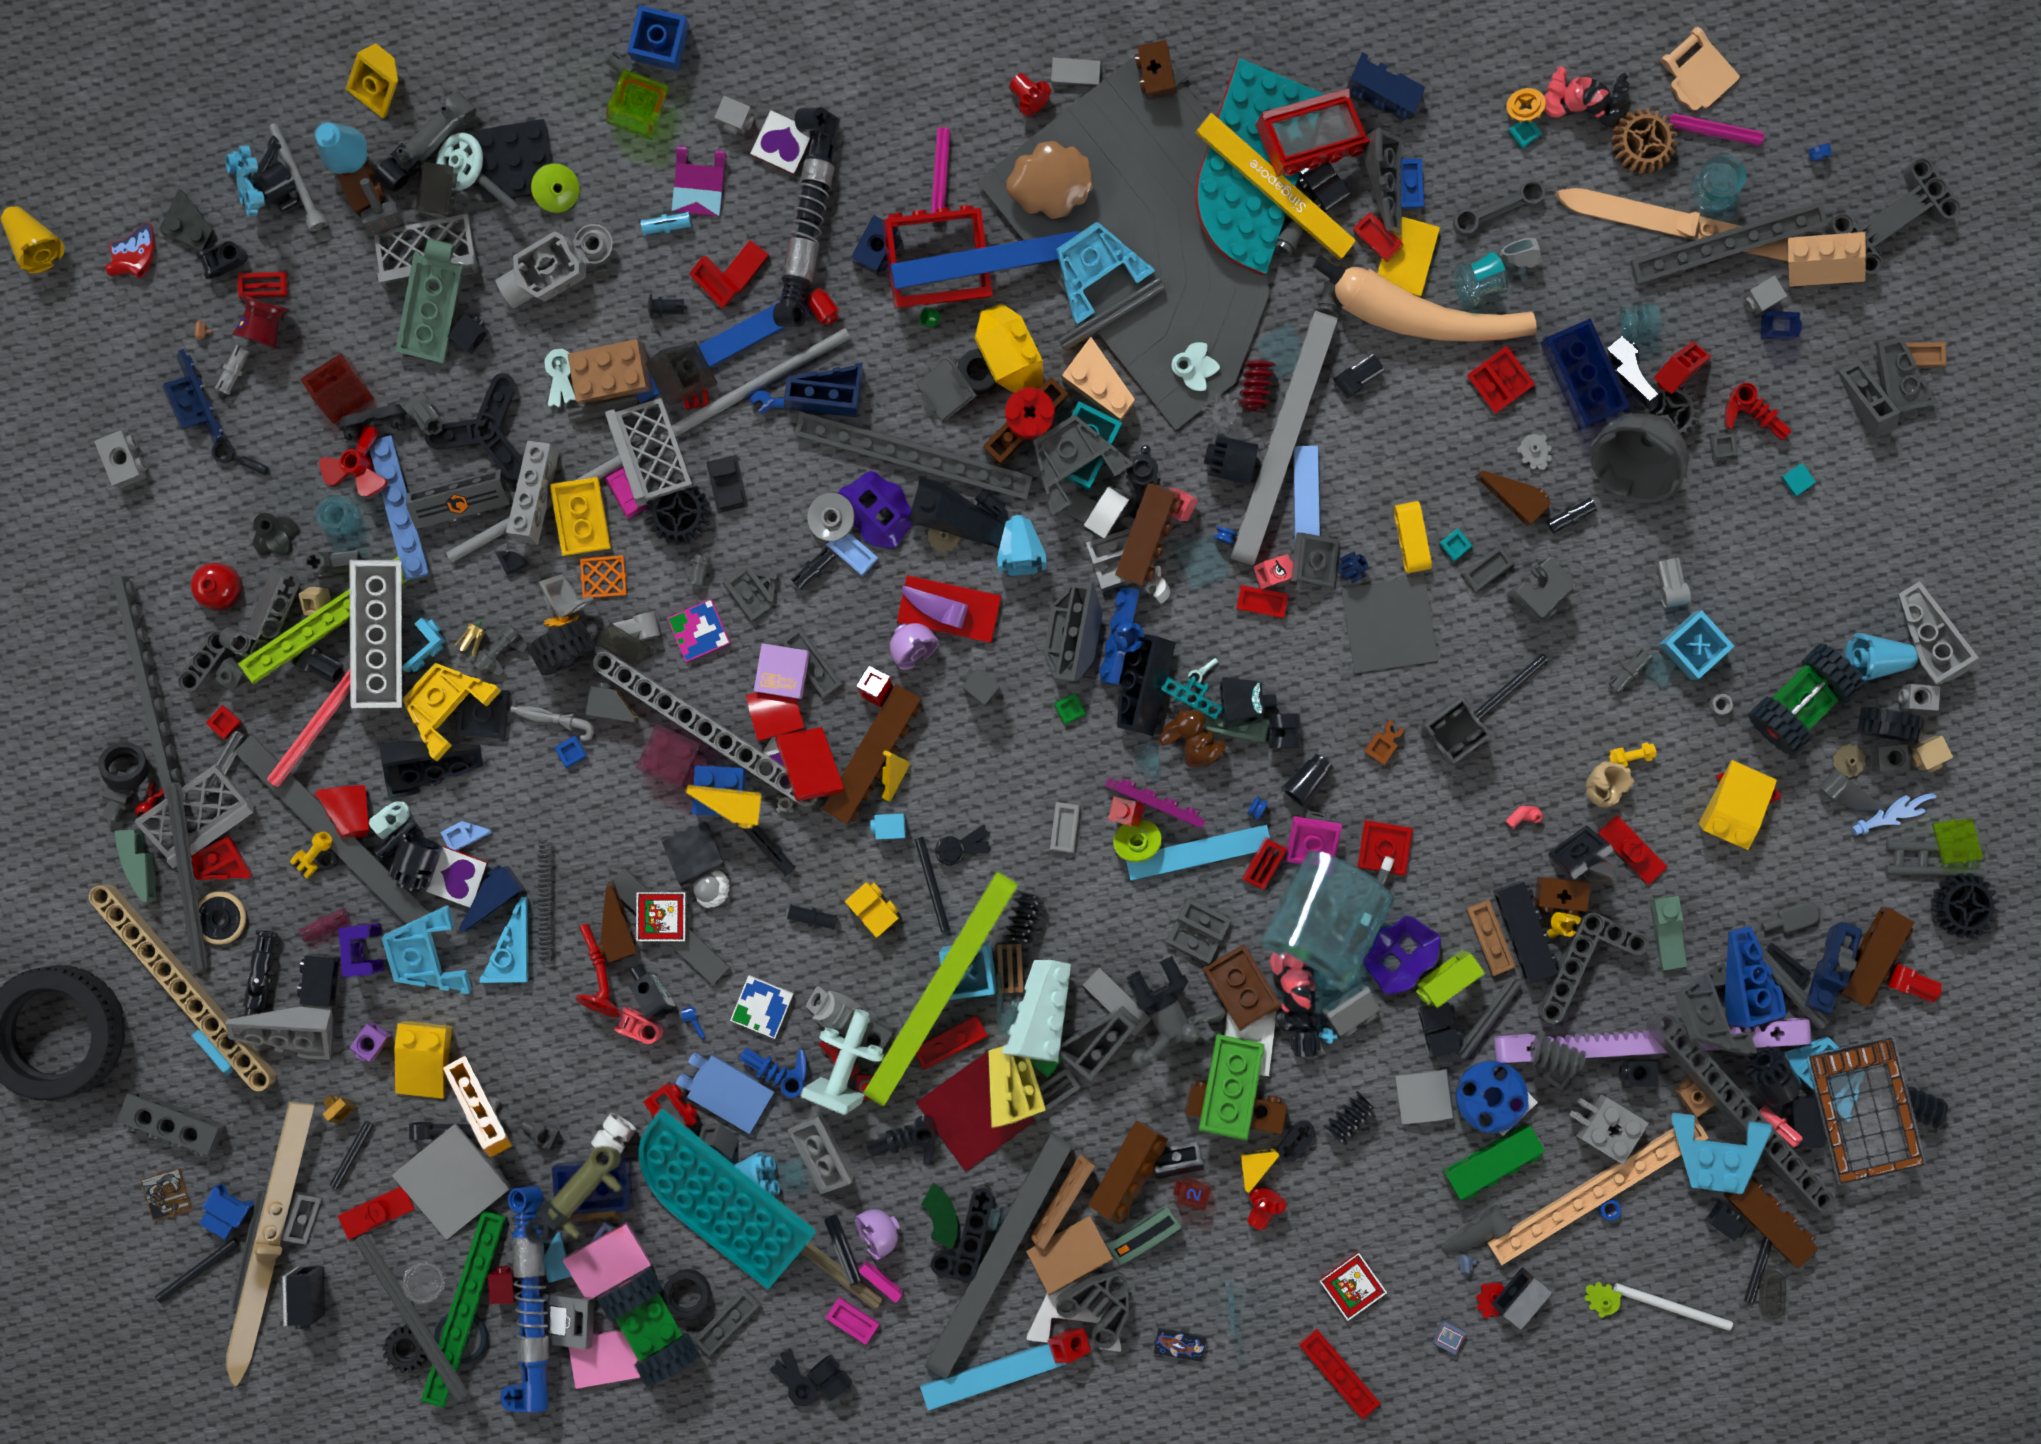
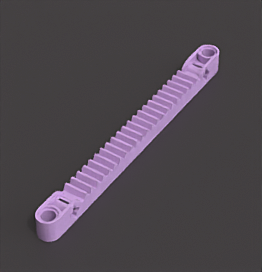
(1514, 1047)

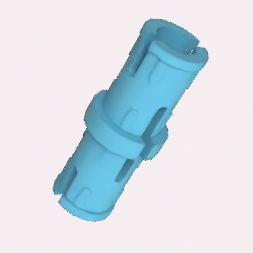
(666, 223)

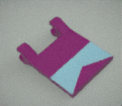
(698, 186)

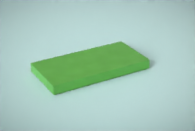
(1231, 1087)

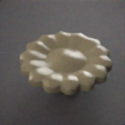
(942, 541)
(1849, 760)

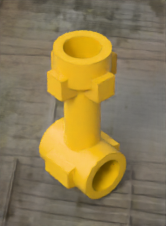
(1621, 757)

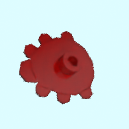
(1487, 1296)

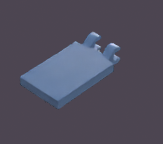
(726, 1091)

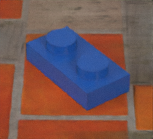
(1411, 184)

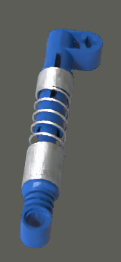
(532, 1342)

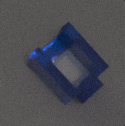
(1780, 325)

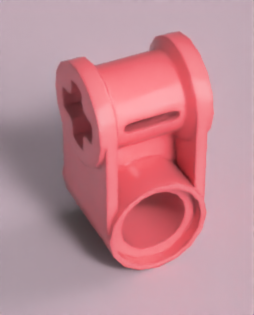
(634, 1024)

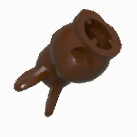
(1199, 744)

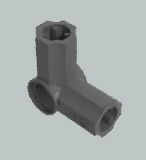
(329, 563)

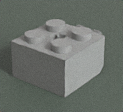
(1602, 1116)

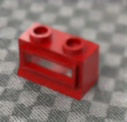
(670, 1100)

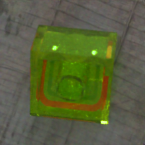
(637, 104)

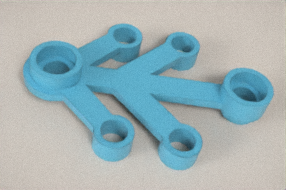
(247, 194)

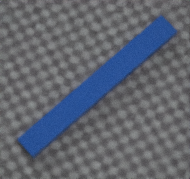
(978, 261)
(731, 342)

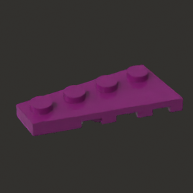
(1149, 798)

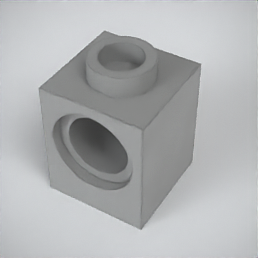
(1764, 295)
(1929, 694)

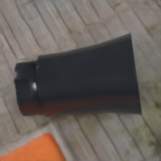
(1308, 780)

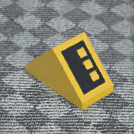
(1254, 1165)

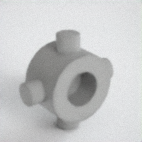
(784, 804)

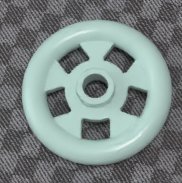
(474, 160)

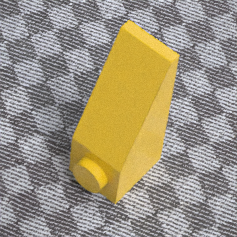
(735, 805)

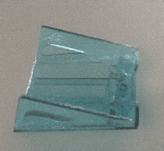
(1328, 917)

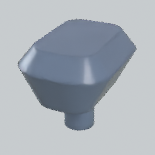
(1466, 1264)

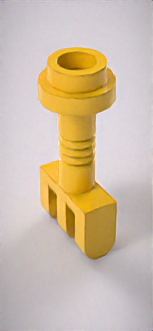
(321, 842)

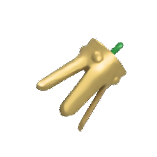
(472, 632)

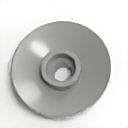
(820, 513)

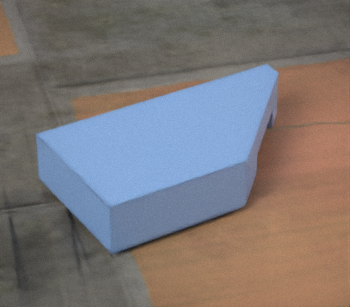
(463, 834)

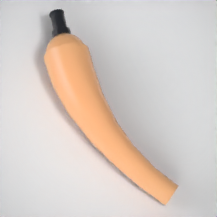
(1397, 310)

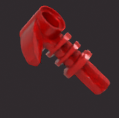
(1757, 408)

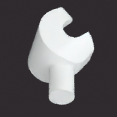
(1158, 585)

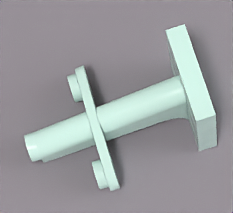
(834, 1092)

